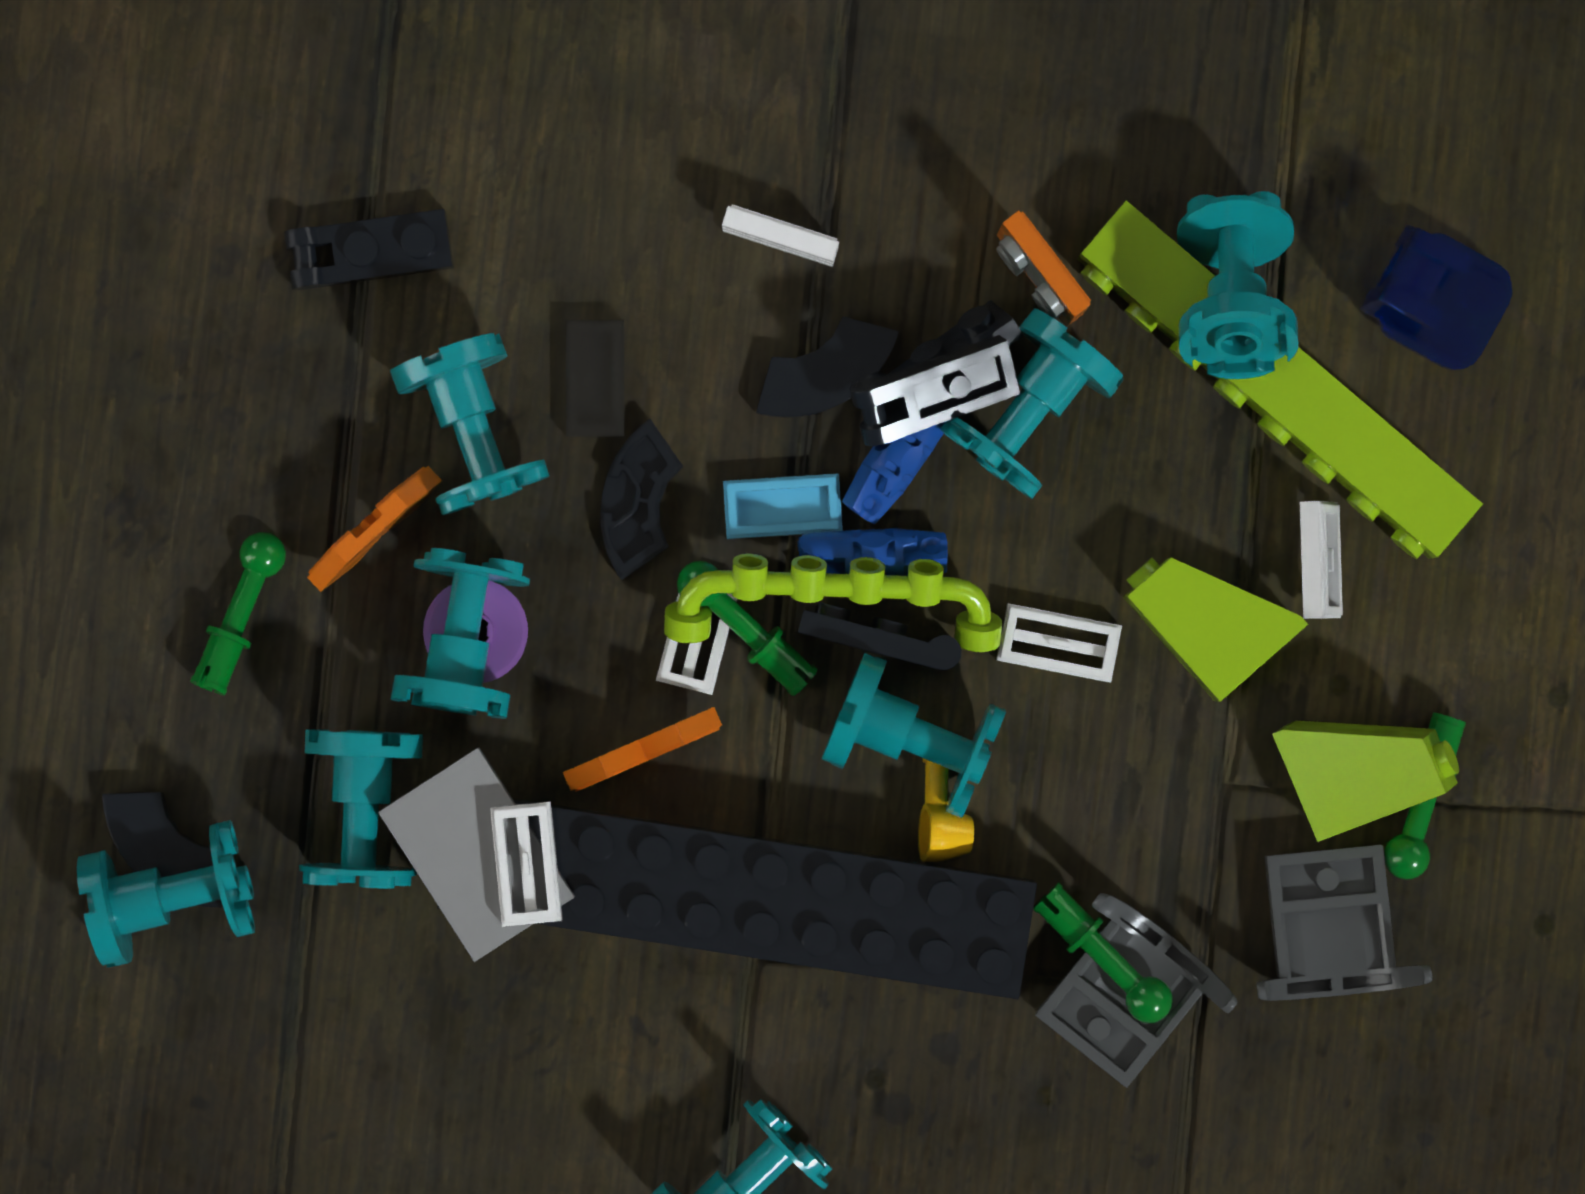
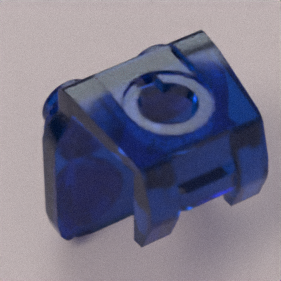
(1439, 298)

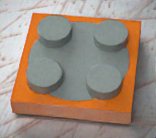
(1027, 251)

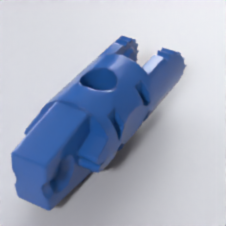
(889, 472)
(891, 546)

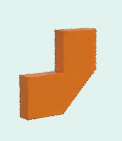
(388, 513)
(642, 750)

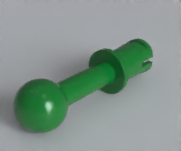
(261, 558)
(767, 647)
(1407, 853)
(1146, 997)

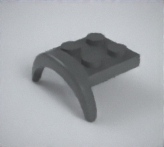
(1332, 926)
(1092, 1008)

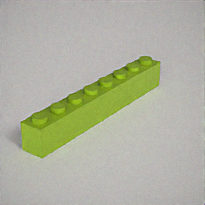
(1295, 401)

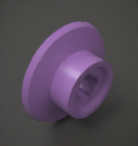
(505, 628)

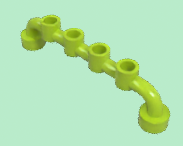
(809, 583)

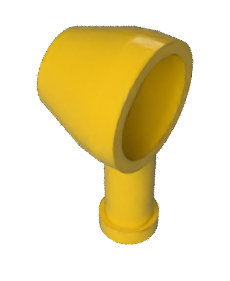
(939, 832)

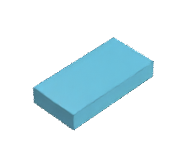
(782, 506)

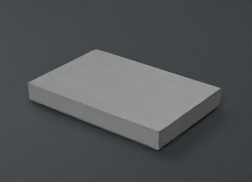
(451, 846)

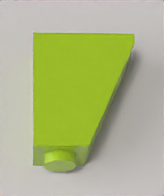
(1209, 624)
(1362, 771)

